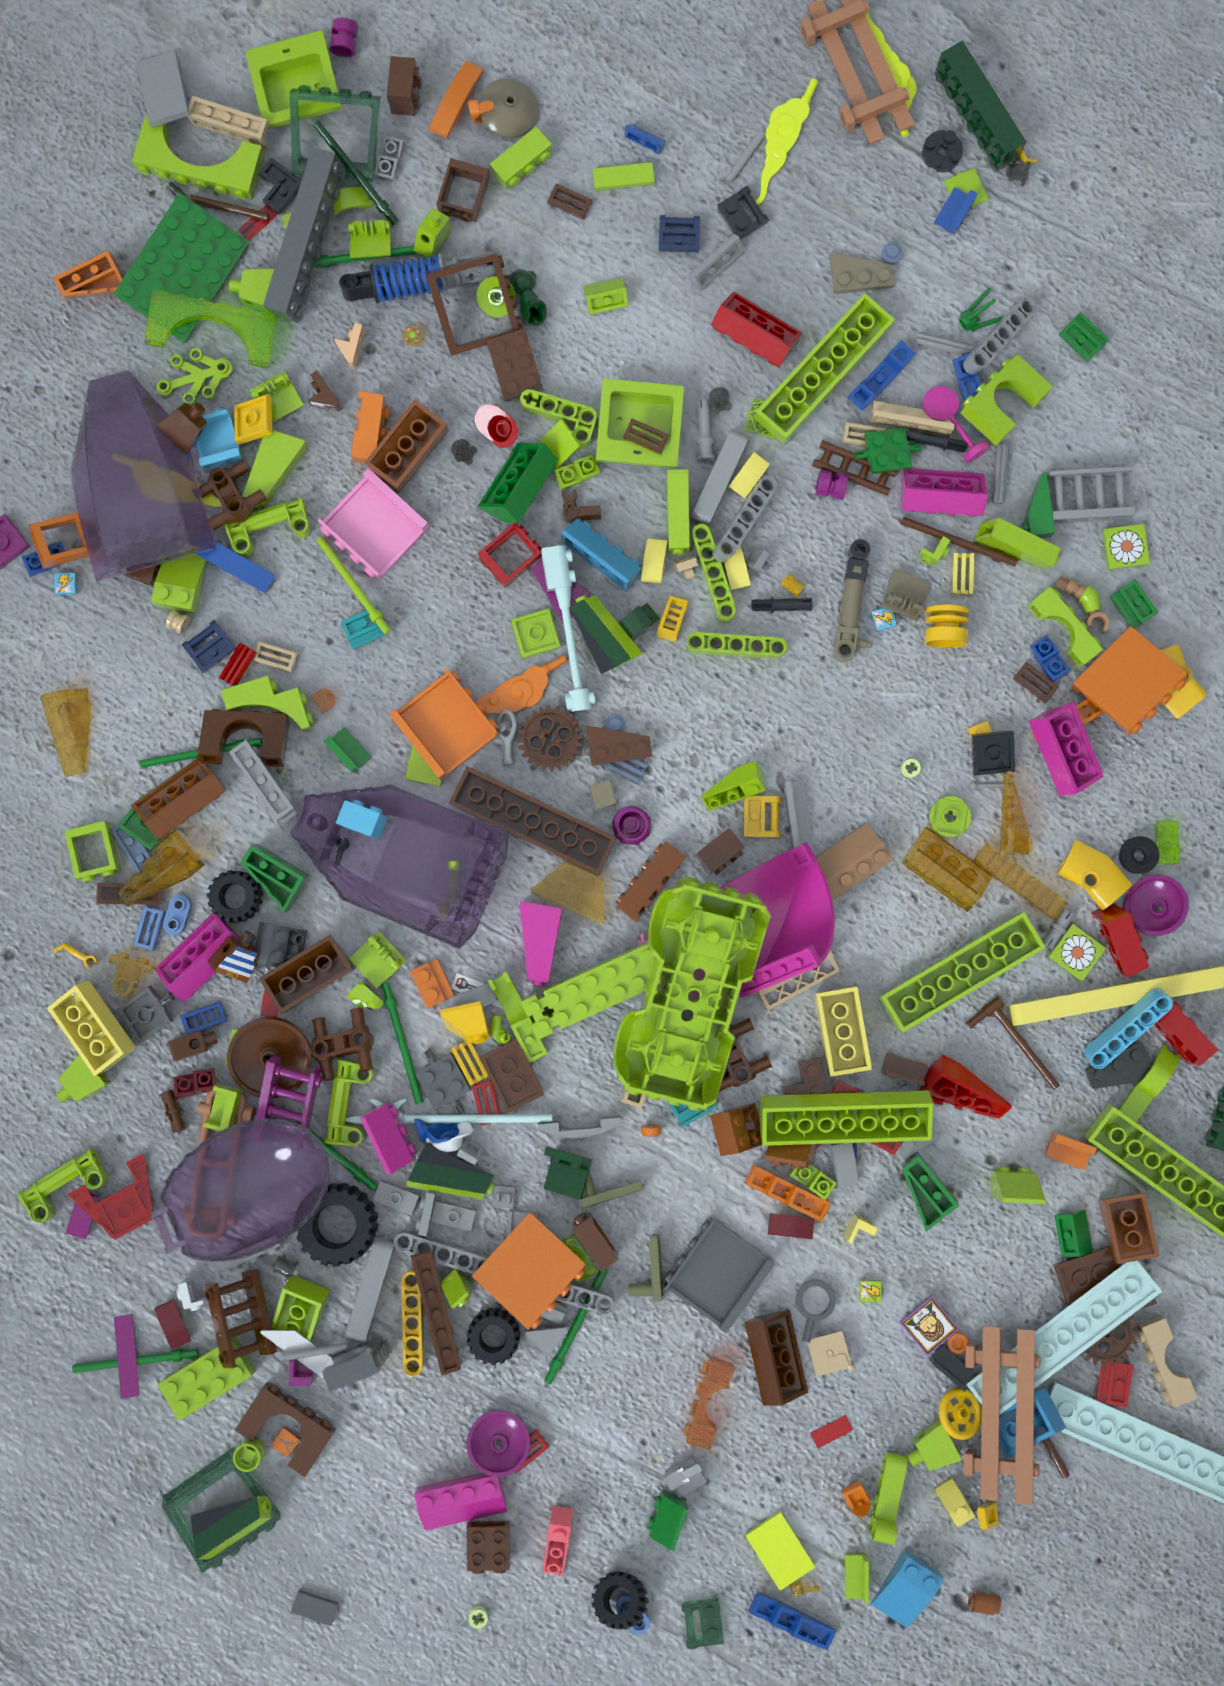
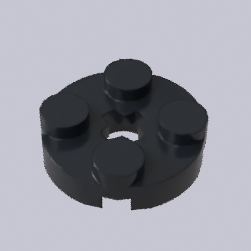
(948, 141)

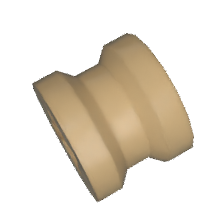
(177, 621)

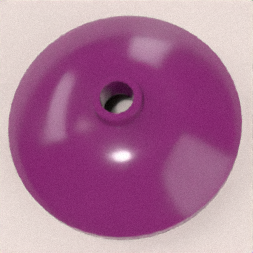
(1155, 892)
(482, 1439)

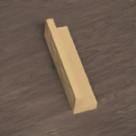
(228, 121)
(906, 417)
(797, 991)

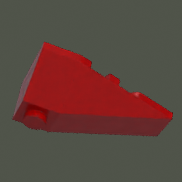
(956, 1085)

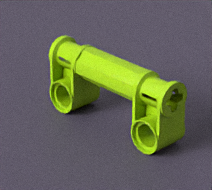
(293, 511)
(338, 1131)
(57, 1179)

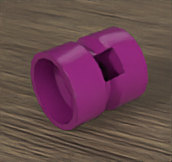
(342, 39)
(831, 484)

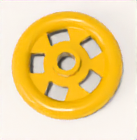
(974, 1408)

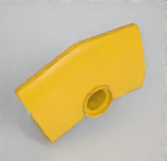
(1191, 693)
(1108, 879)

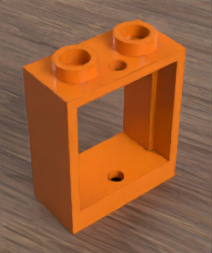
(41, 547)

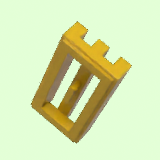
(468, 1060)

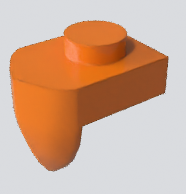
(857, 1499)

